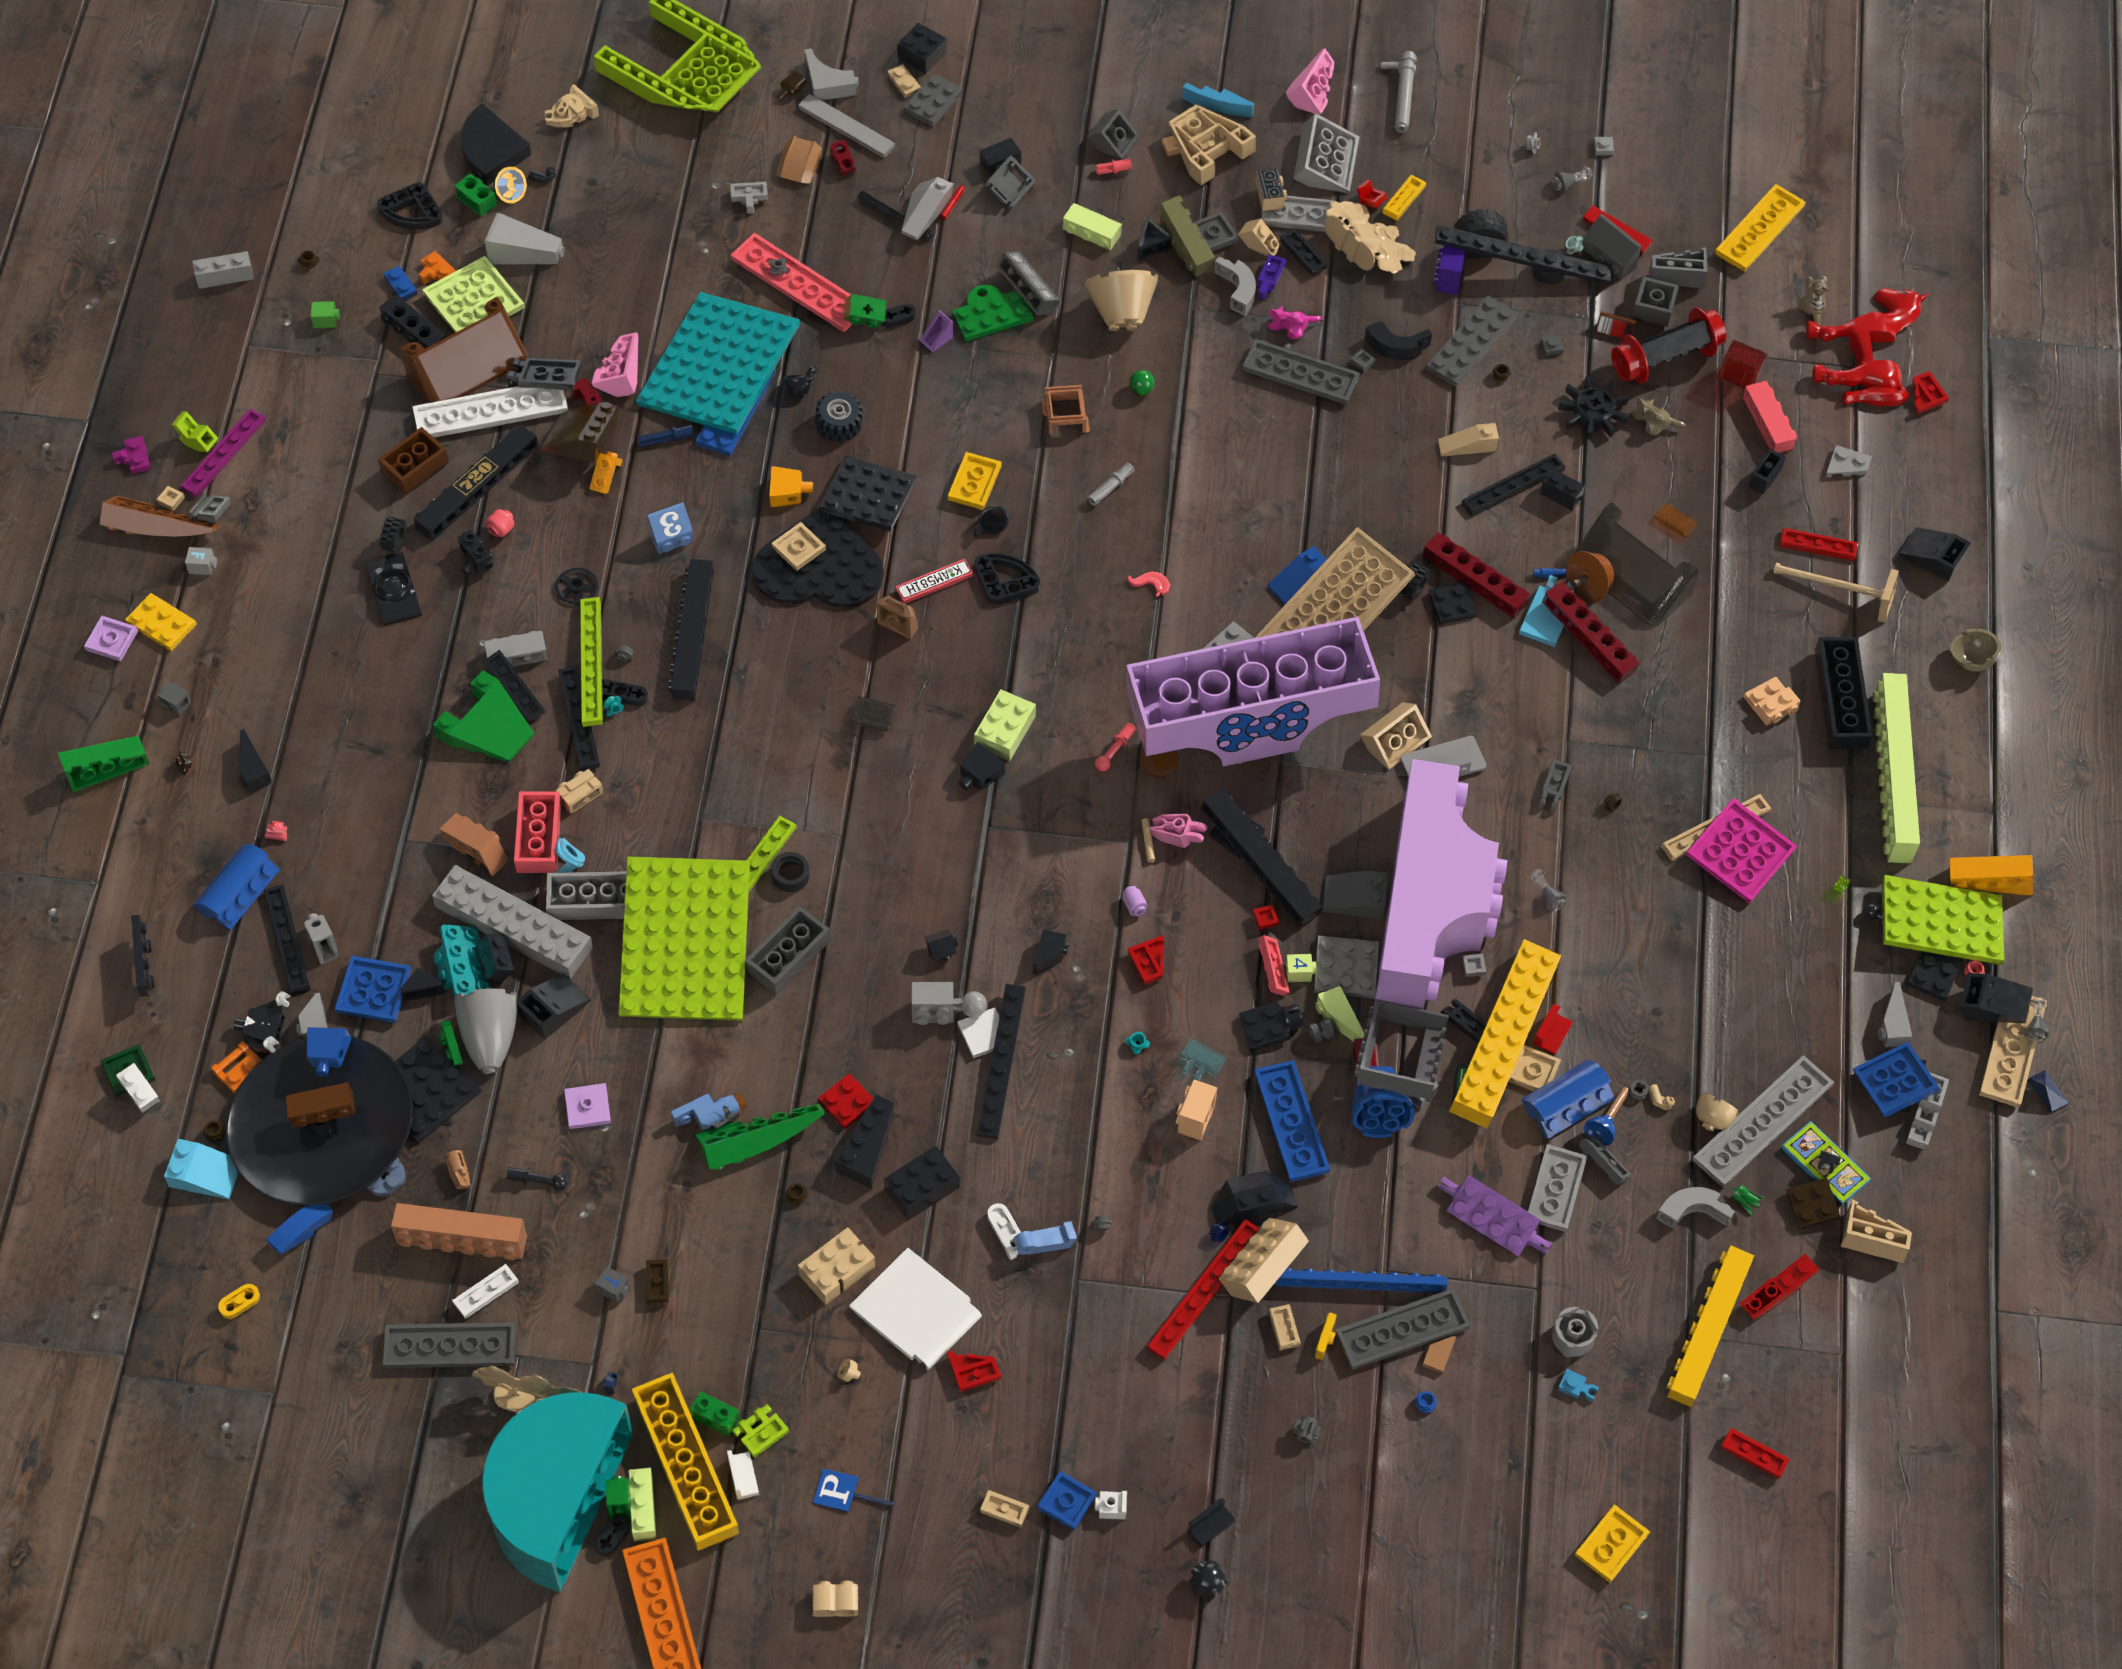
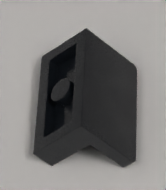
(1210, 1523)

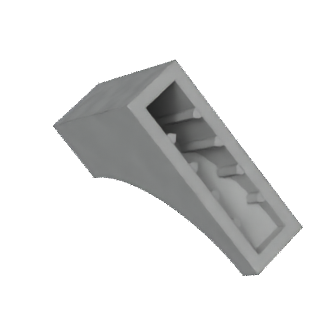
(829, 82)

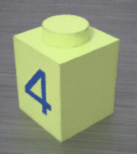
(1300, 968)

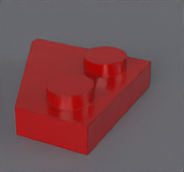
(1927, 392)
(1148, 959)
(973, 1370)

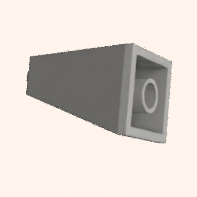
(520, 243)

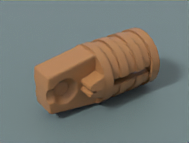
(458, 1169)

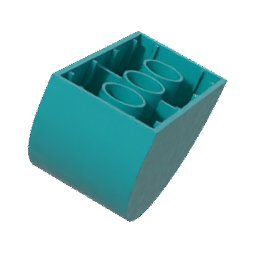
(551, 1478)

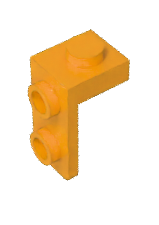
(604, 472)

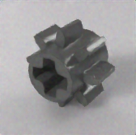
(1306, 1429)

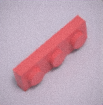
(1273, 965)

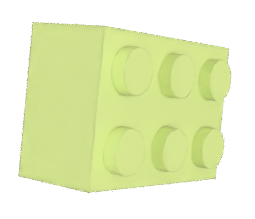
(1005, 724)

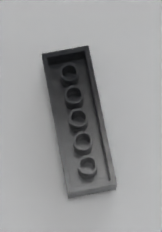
(1843, 693)

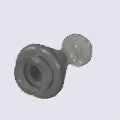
(1563, 181)
(1553, 898)
(2037, 1030)

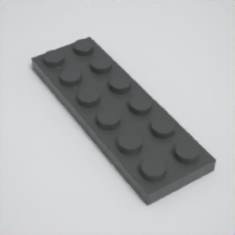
(1472, 341)
(1301, 371)
(1402, 1329)
(449, 1345)

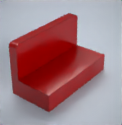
(1552, 1031)

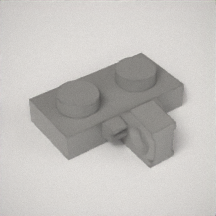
(749, 194)

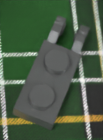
(1555, 783)
(1605, 1160)

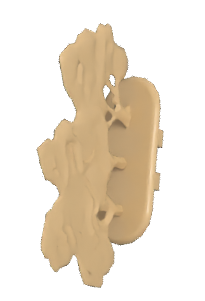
(1370, 238)
(516, 1393)

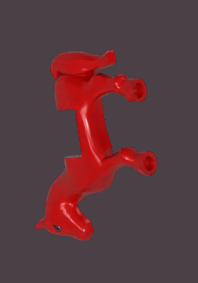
(1878, 377)

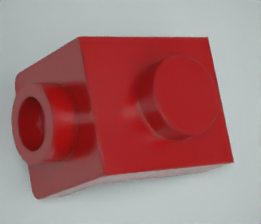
(1370, 196)

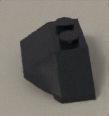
(1252, 1197)

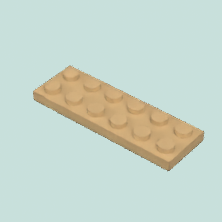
(2009, 1062)

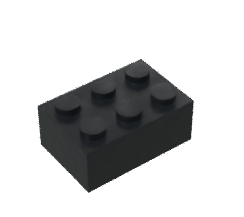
(921, 1182)

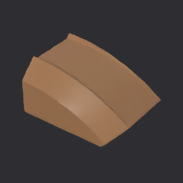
(799, 160)
(896, 616)

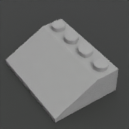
(1326, 155)

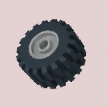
(838, 416)

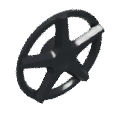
(576, 586)

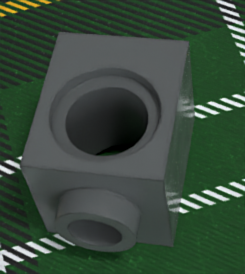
(174, 698)

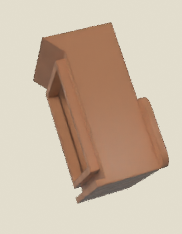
(1064, 393)

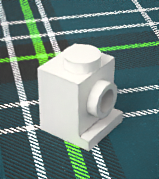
(1114, 1511)

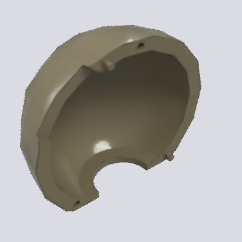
(1975, 649)

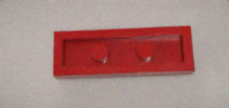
(1755, 1453)

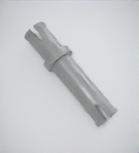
(1117, 478)

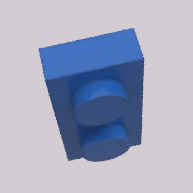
(400, 283)

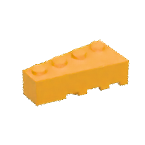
(1993, 874)

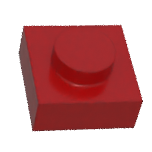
(1265, 917)

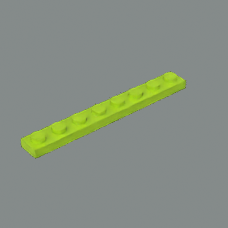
(591, 662)

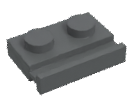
(209, 508)

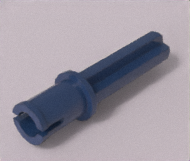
(665, 436)

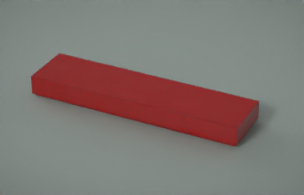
(1593, 213)
(1818, 544)

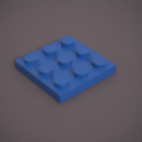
(372, 989)
(1896, 1079)

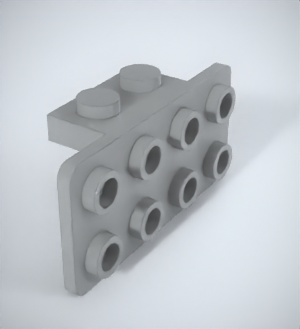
(1459, 752)

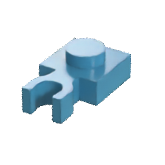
(1574, 1384)

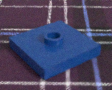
(1067, 1500)

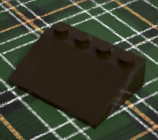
(582, 431)

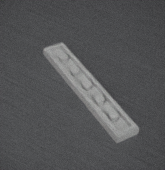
(846, 126)

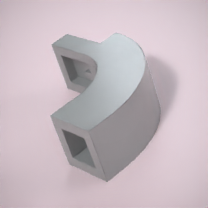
(1244, 280)
(1694, 1200)

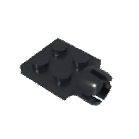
(1270, 1024)

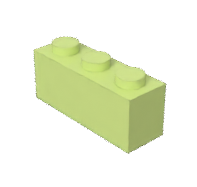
(1091, 226)
(642, 1505)

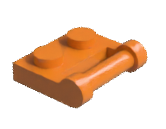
(236, 1075)

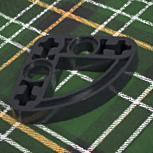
(417, 198)
(1002, 588)

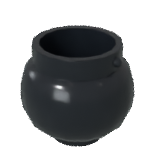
(1208, 1579)

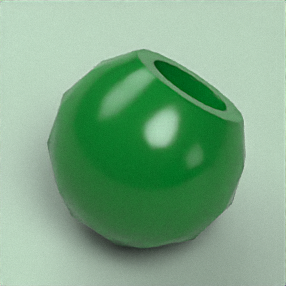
(1142, 382)

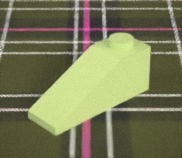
(1336, 1008)

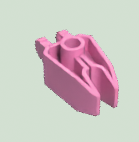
(1177, 829)

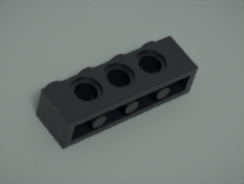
(409, 322)

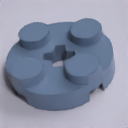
(391, 1182)

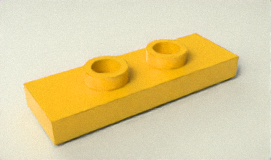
(1404, 197)

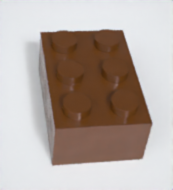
(413, 460)

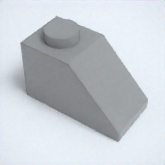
(312, 1016)

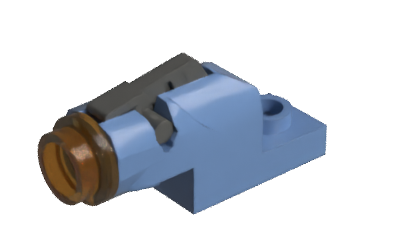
(710, 1113)

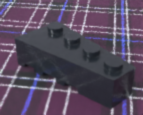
(866, 1144)

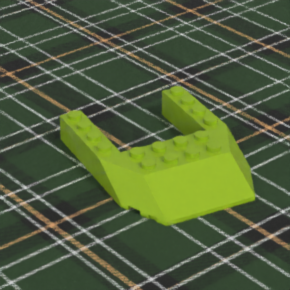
(701, 77)

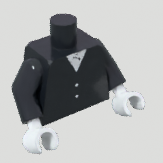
(264, 1025)

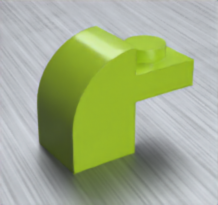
(193, 435)

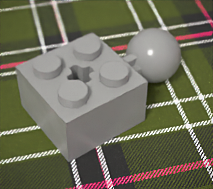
(935, 1003)

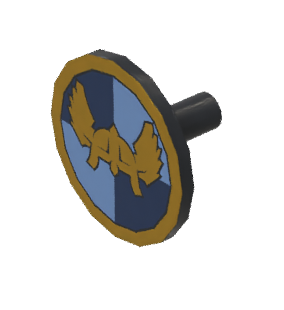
(510, 184)

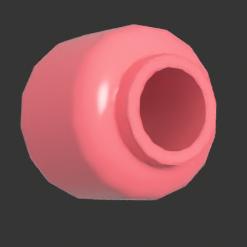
(500, 523)

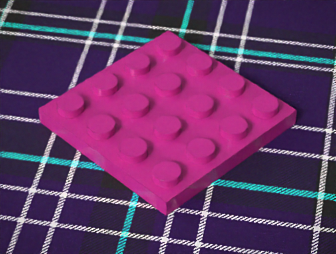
(1741, 850)

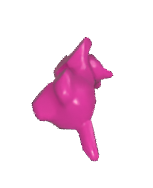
(1293, 322)

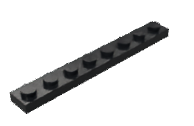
(1001, 1061)

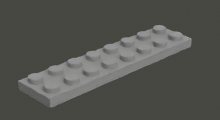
(1763, 1121)

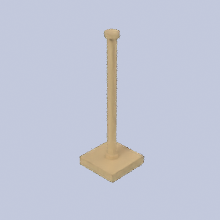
(1885, 595)

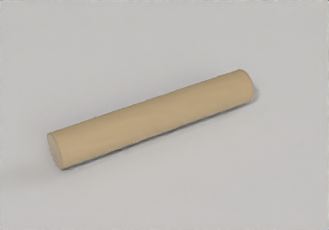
(1148, 840)

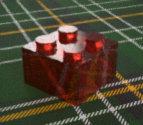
(1742, 364)

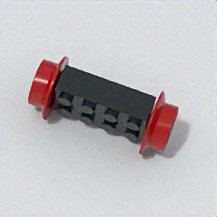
(1702, 332)

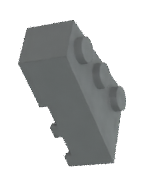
(1680, 269)

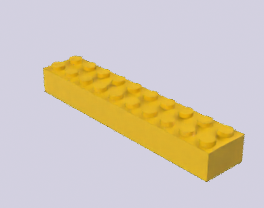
(1505, 1034)

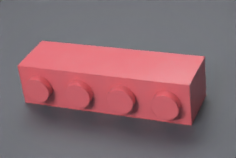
(1769, 417)

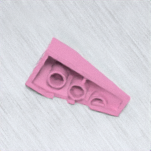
(1310, 87)

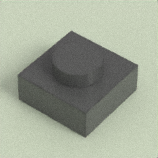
(1552, 345)

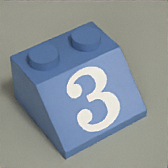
(670, 528)

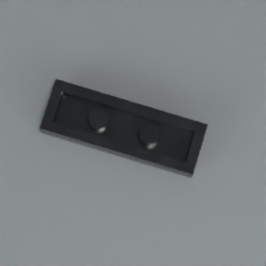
(1303, 252)

